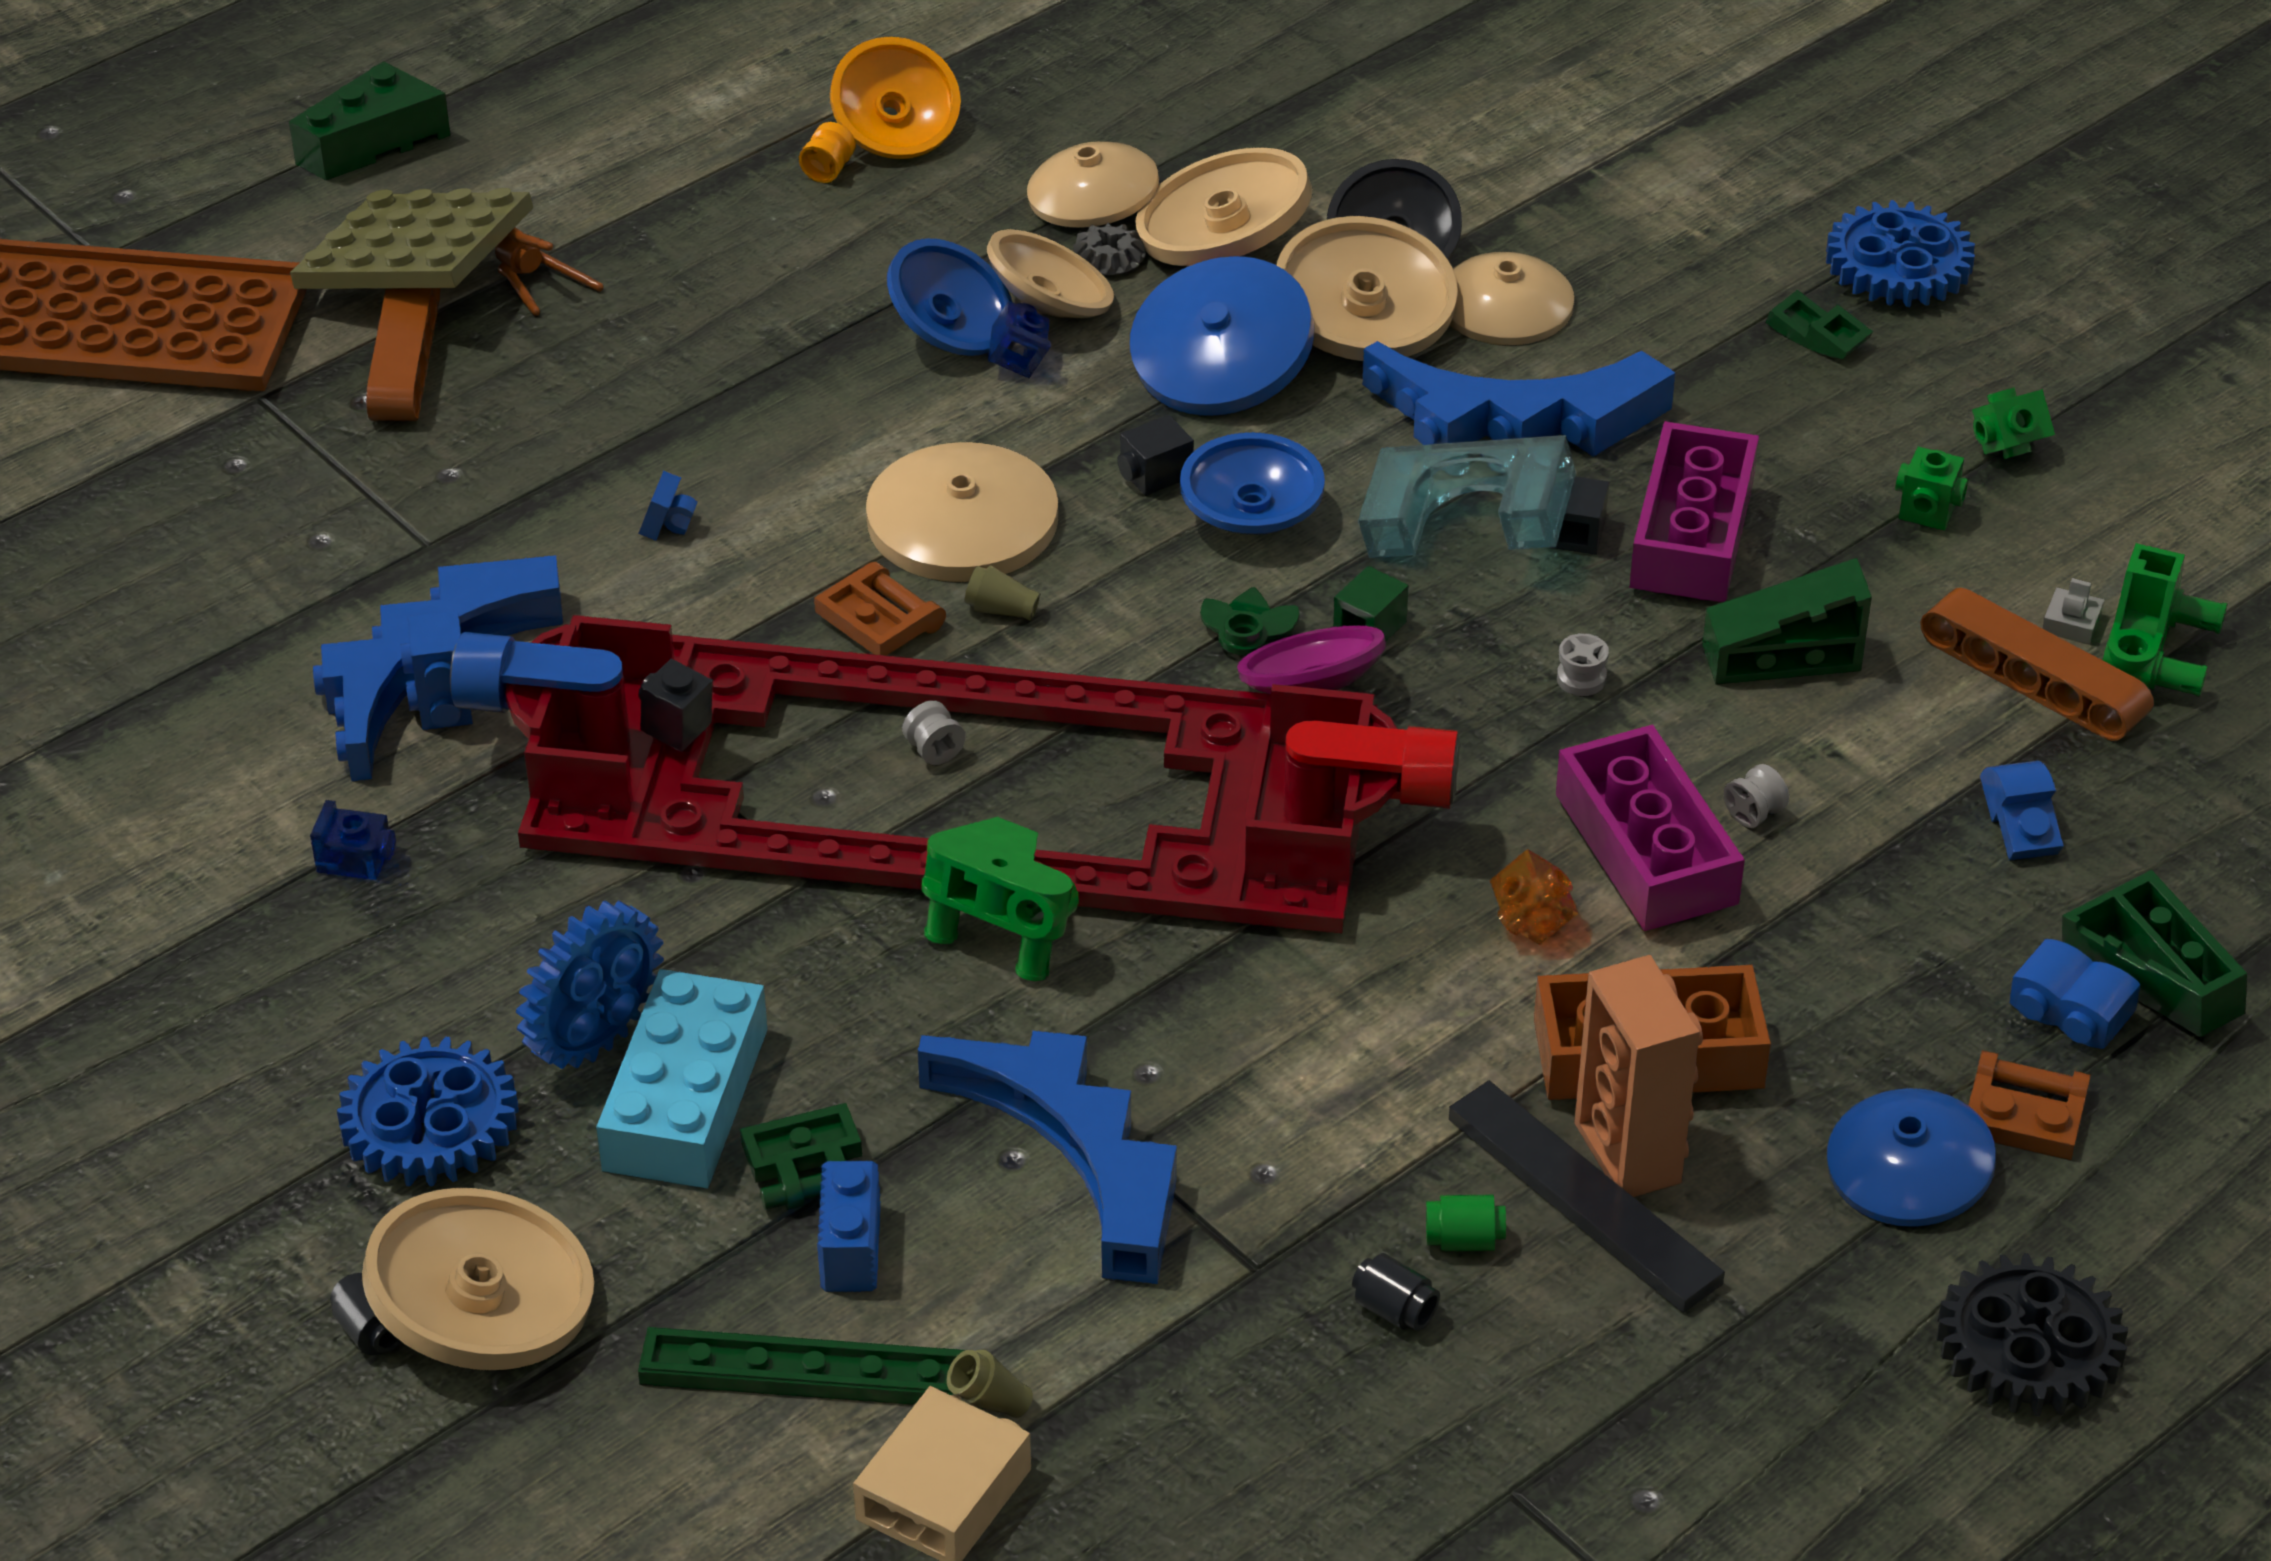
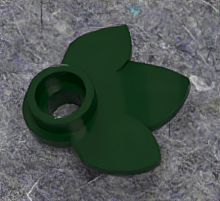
(1248, 621)

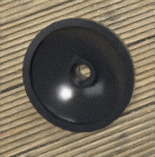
(1405, 195)

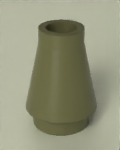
(999, 594)
(988, 1384)

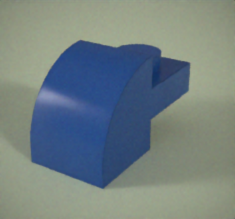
(2022, 803)

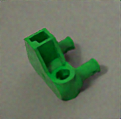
(2147, 610)
(994, 877)

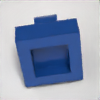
(668, 508)

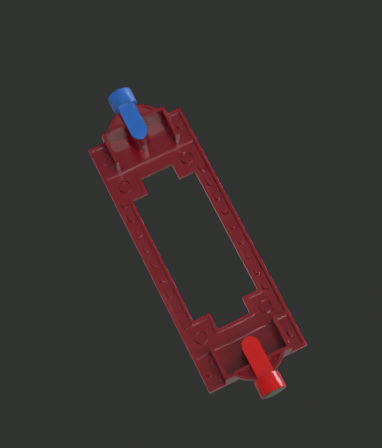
(1274, 832)

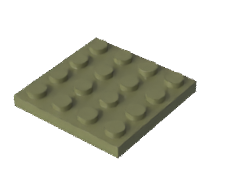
(412, 239)

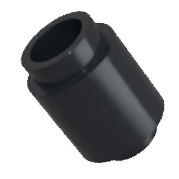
(1395, 1292)
(358, 1319)

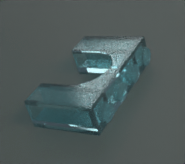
(1416, 479)

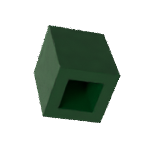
(1372, 601)

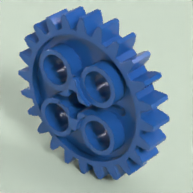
(1900, 253)
(589, 984)
(463, 1122)

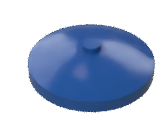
(1222, 335)

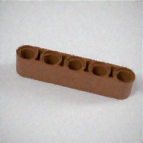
(402, 354)
(2037, 664)

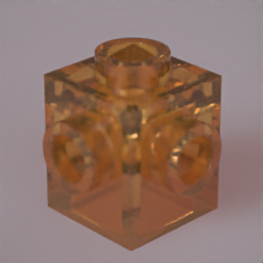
(1533, 897)

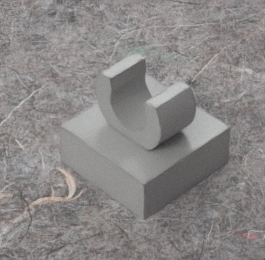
(2074, 612)

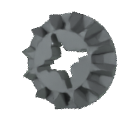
(1099, 250)

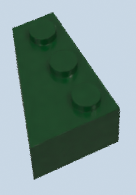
(366, 119)
(1791, 628)
(2163, 948)

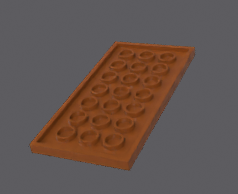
(144, 314)

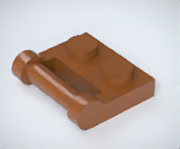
(870, 618)
(2024, 1118)

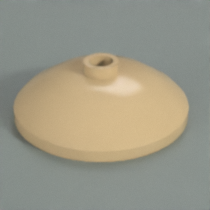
(1092, 184)
(1048, 275)
(1510, 299)

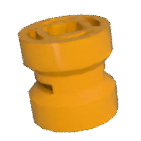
(827, 152)

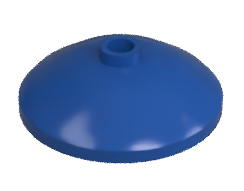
(946, 295)
(1252, 483)
(1915, 1175)

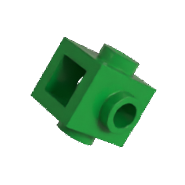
(2012, 422)
(1932, 478)

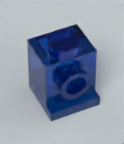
(1026, 327)
(351, 842)

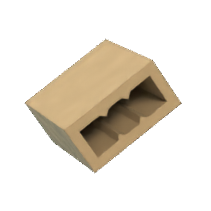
(942, 1476)

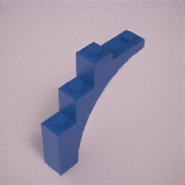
(1586, 407)
(367, 677)
(1089, 1124)

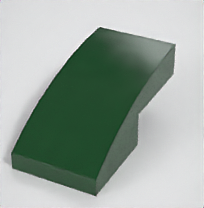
(1807, 324)

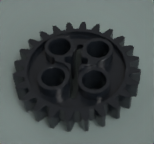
(2032, 1334)

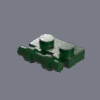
(797, 1145)

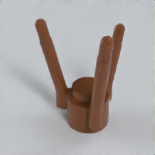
(522, 254)

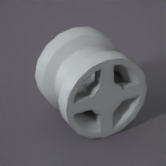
(1582, 664)
(933, 732)
(1756, 795)

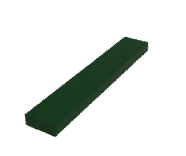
(792, 1366)

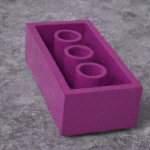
(1694, 512)
(1649, 827)

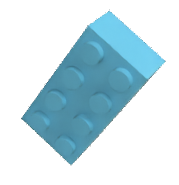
(682, 1078)

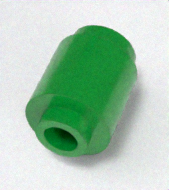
(1465, 1223)

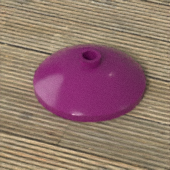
(1314, 659)

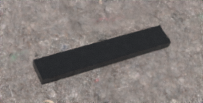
(1587, 1196)

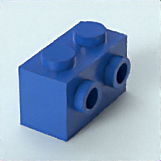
(430, 659)

